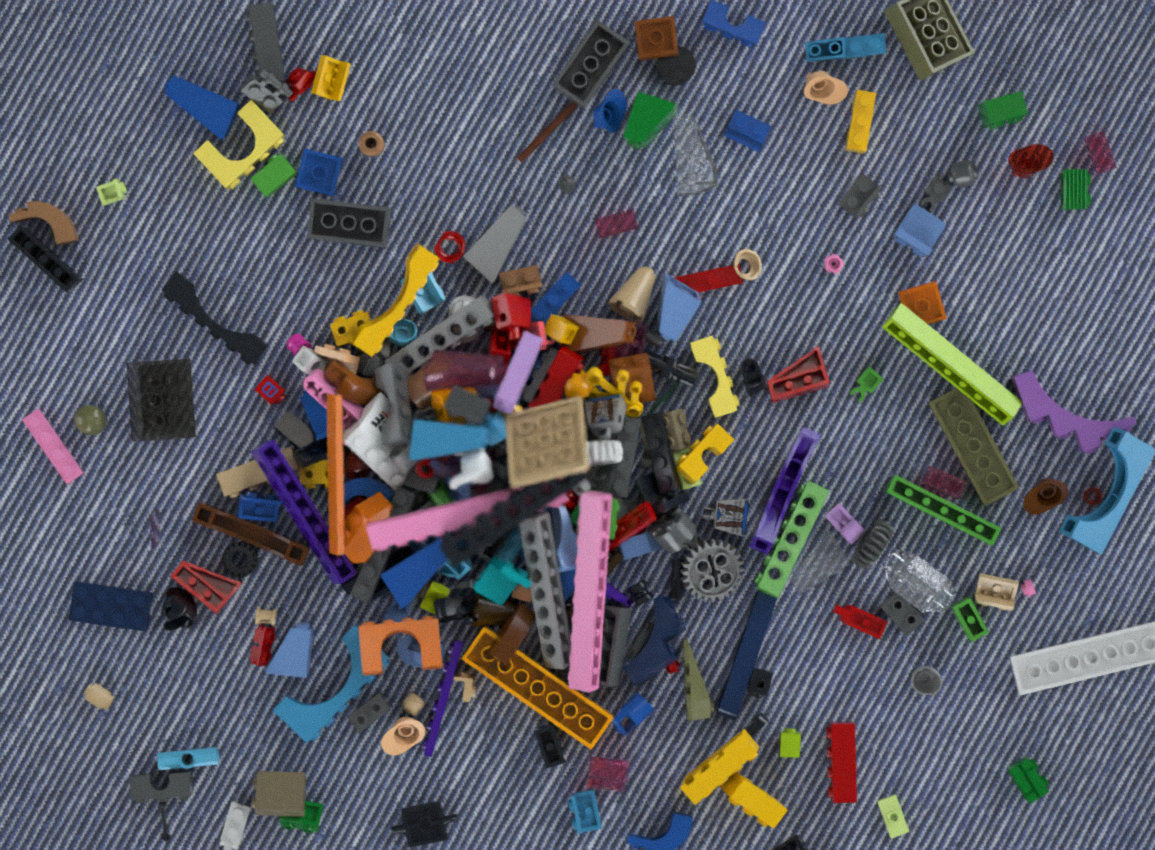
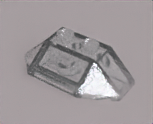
(918, 581)

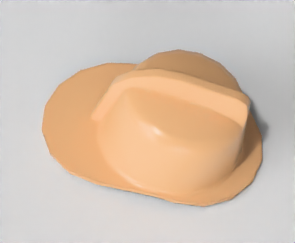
(824, 88)
(402, 736)

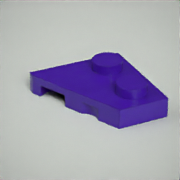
(611, 592)

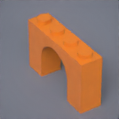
(374, 635)

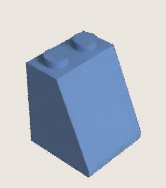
(675, 307)
(294, 653)

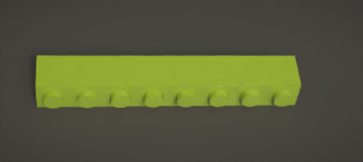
(952, 364)

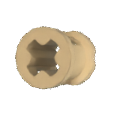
(266, 616)

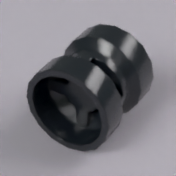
(643, 596)

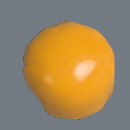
(577, 386)

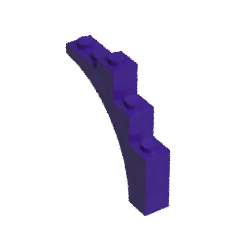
(783, 489)

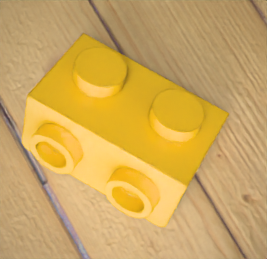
(330, 78)

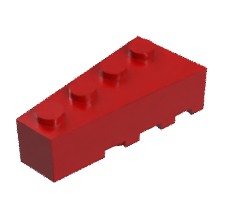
(560, 371)

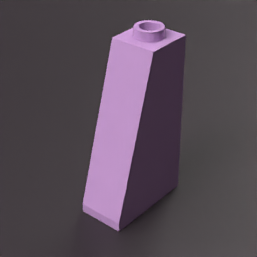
(518, 372)

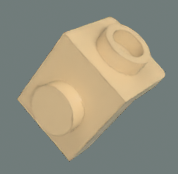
(469, 689)

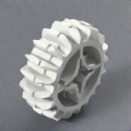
(604, 452)

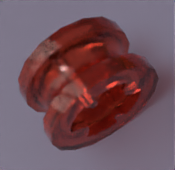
(1094, 490)

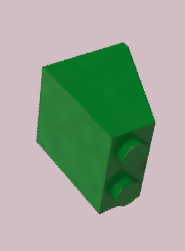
(648, 119)

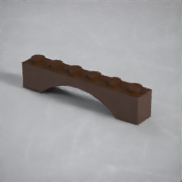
(252, 533)

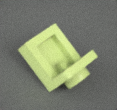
(111, 192)

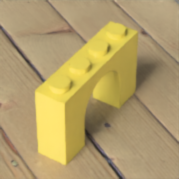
(266, 137)

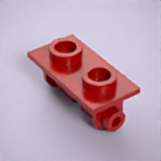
(265, 637)

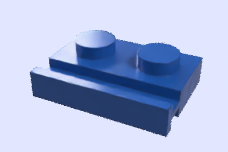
(747, 130)

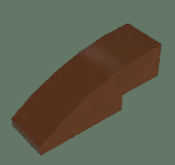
(512, 633)

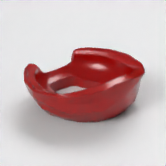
(450, 235)

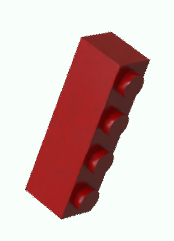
(842, 762)

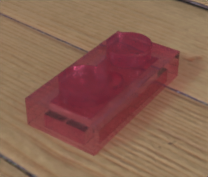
(1100, 152)

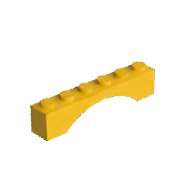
(418, 266)

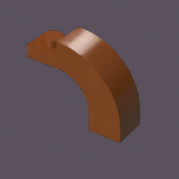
(352, 386)

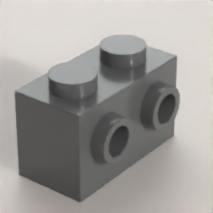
(902, 613)

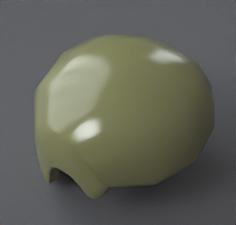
(90, 420)

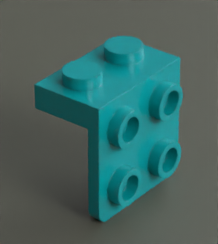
(500, 580)

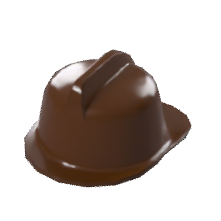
(1045, 496)

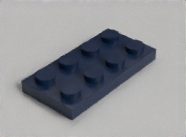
(110, 606)

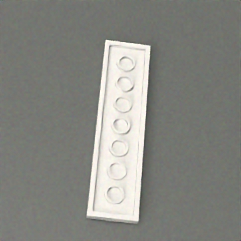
(1084, 658)

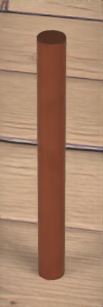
(546, 132)

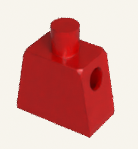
(512, 314)

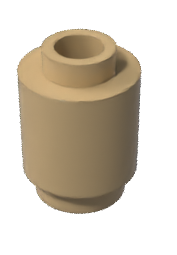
(98, 696)

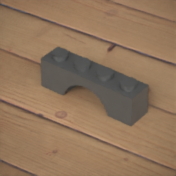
(398, 426)

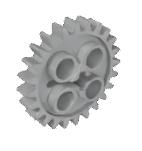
(695, 576)

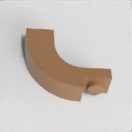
(62, 225)

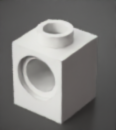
(308, 361)

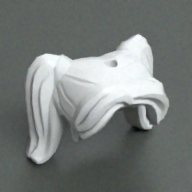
(475, 467)

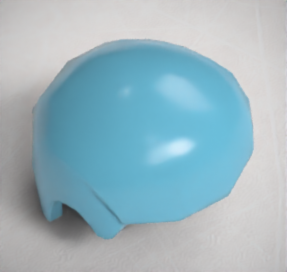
(403, 333)

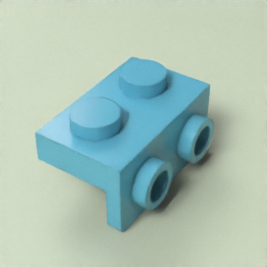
(429, 296)

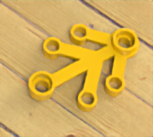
(634, 407)

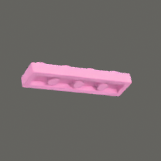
(53, 446)

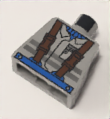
(605, 415)
(729, 515)

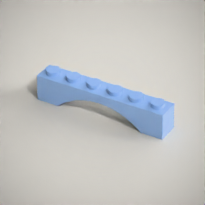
(563, 538)

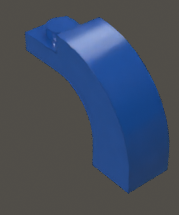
(366, 487)
(669, 840)

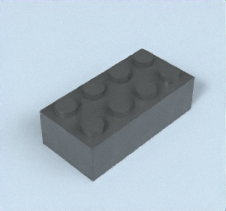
(590, 64)
(349, 223)

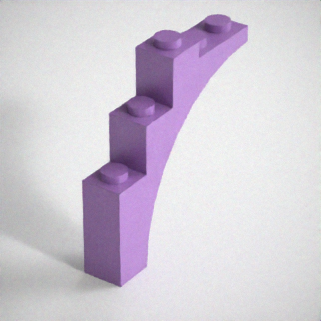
(1038, 404)

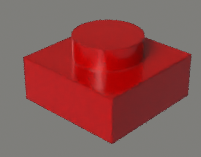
(298, 78)

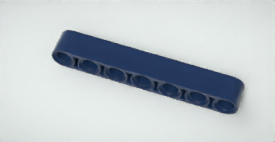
(746, 655)

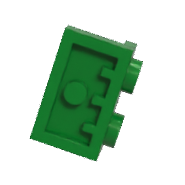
(308, 823)

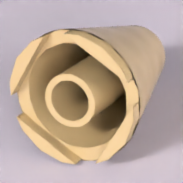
(634, 295)

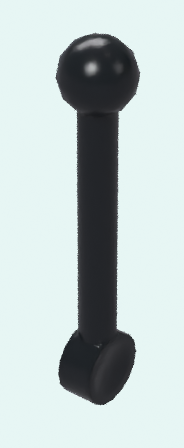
(166, 836)

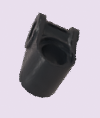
(753, 378)
(453, 608)

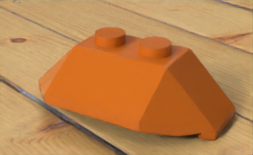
(356, 536)

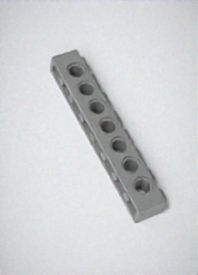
(546, 590)

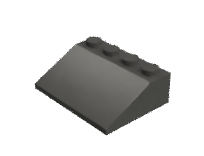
(619, 473)
(613, 645)

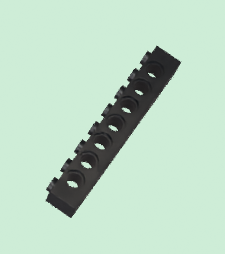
(508, 521)

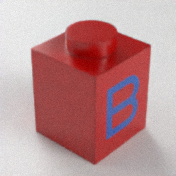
(271, 390)

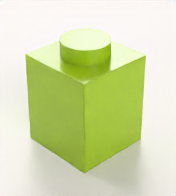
(789, 743)

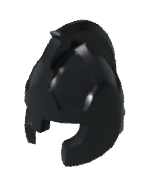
(179, 609)

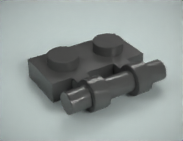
(264, 95)

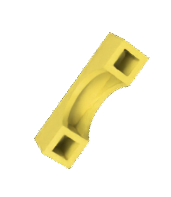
(706, 352)

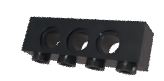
(45, 259)

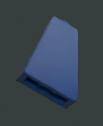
(316, 413)

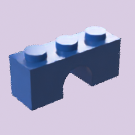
(716, 20)
(554, 298)

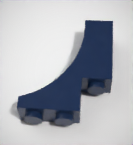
(657, 652)

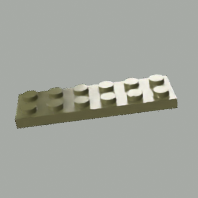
(973, 446)

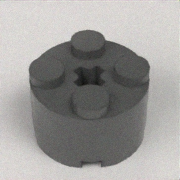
(672, 529)

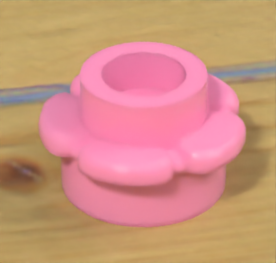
(838, 263)
(1028, 588)

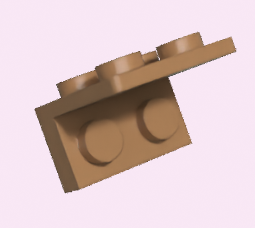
(521, 280)

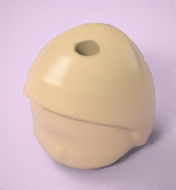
(413, 704)

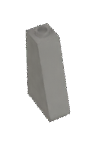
(495, 245)

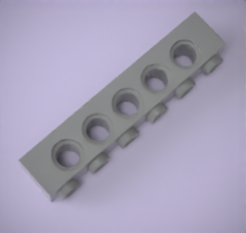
(479, 307)

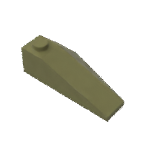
(696, 695)

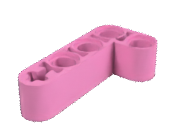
(319, 387)

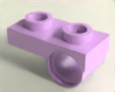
(845, 523)

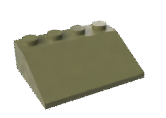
(929, 34)

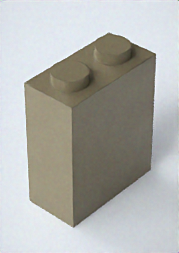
(279, 793)

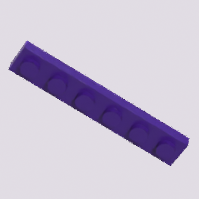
(444, 689)

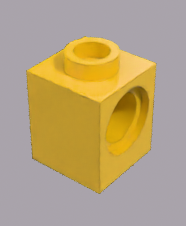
(561, 329)

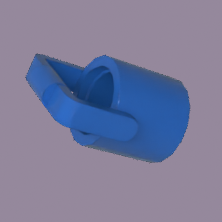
(636, 710)

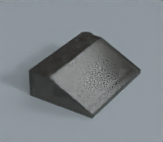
(161, 400)

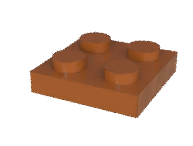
(656, 38)

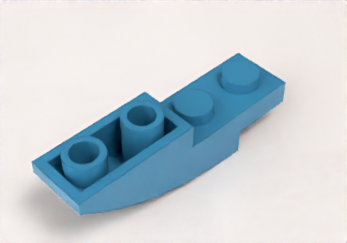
(845, 48)

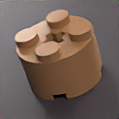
(418, 391)

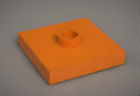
(924, 302)

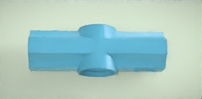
(175, 759)

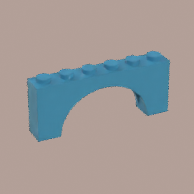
(1131, 462)
(309, 718)

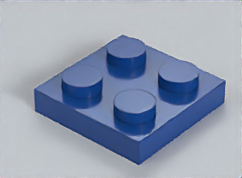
(319, 172)

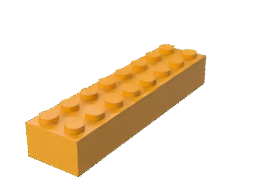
(540, 690)

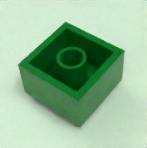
(1003, 109)

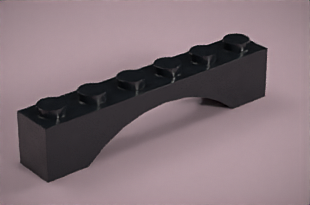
(184, 293)

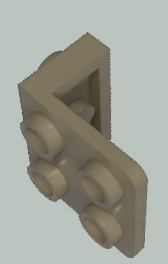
(675, 428)

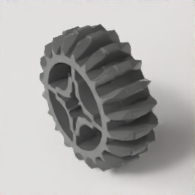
(872, 544)

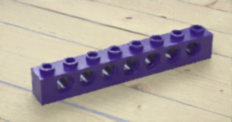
(301, 510)

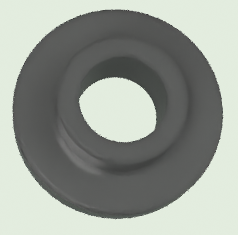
(567, 184)

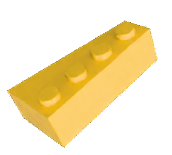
(719, 766)

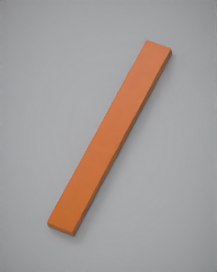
(335, 474)

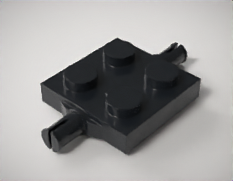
(424, 823)

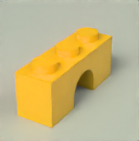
(861, 121)
(691, 465)

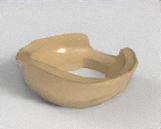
(754, 262)

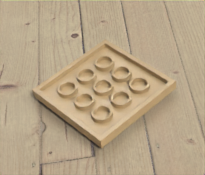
(546, 442)

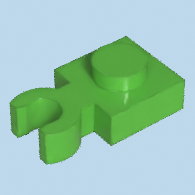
(868, 382)

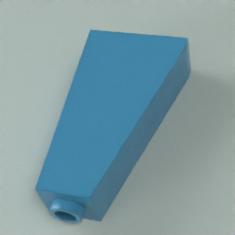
(445, 439)

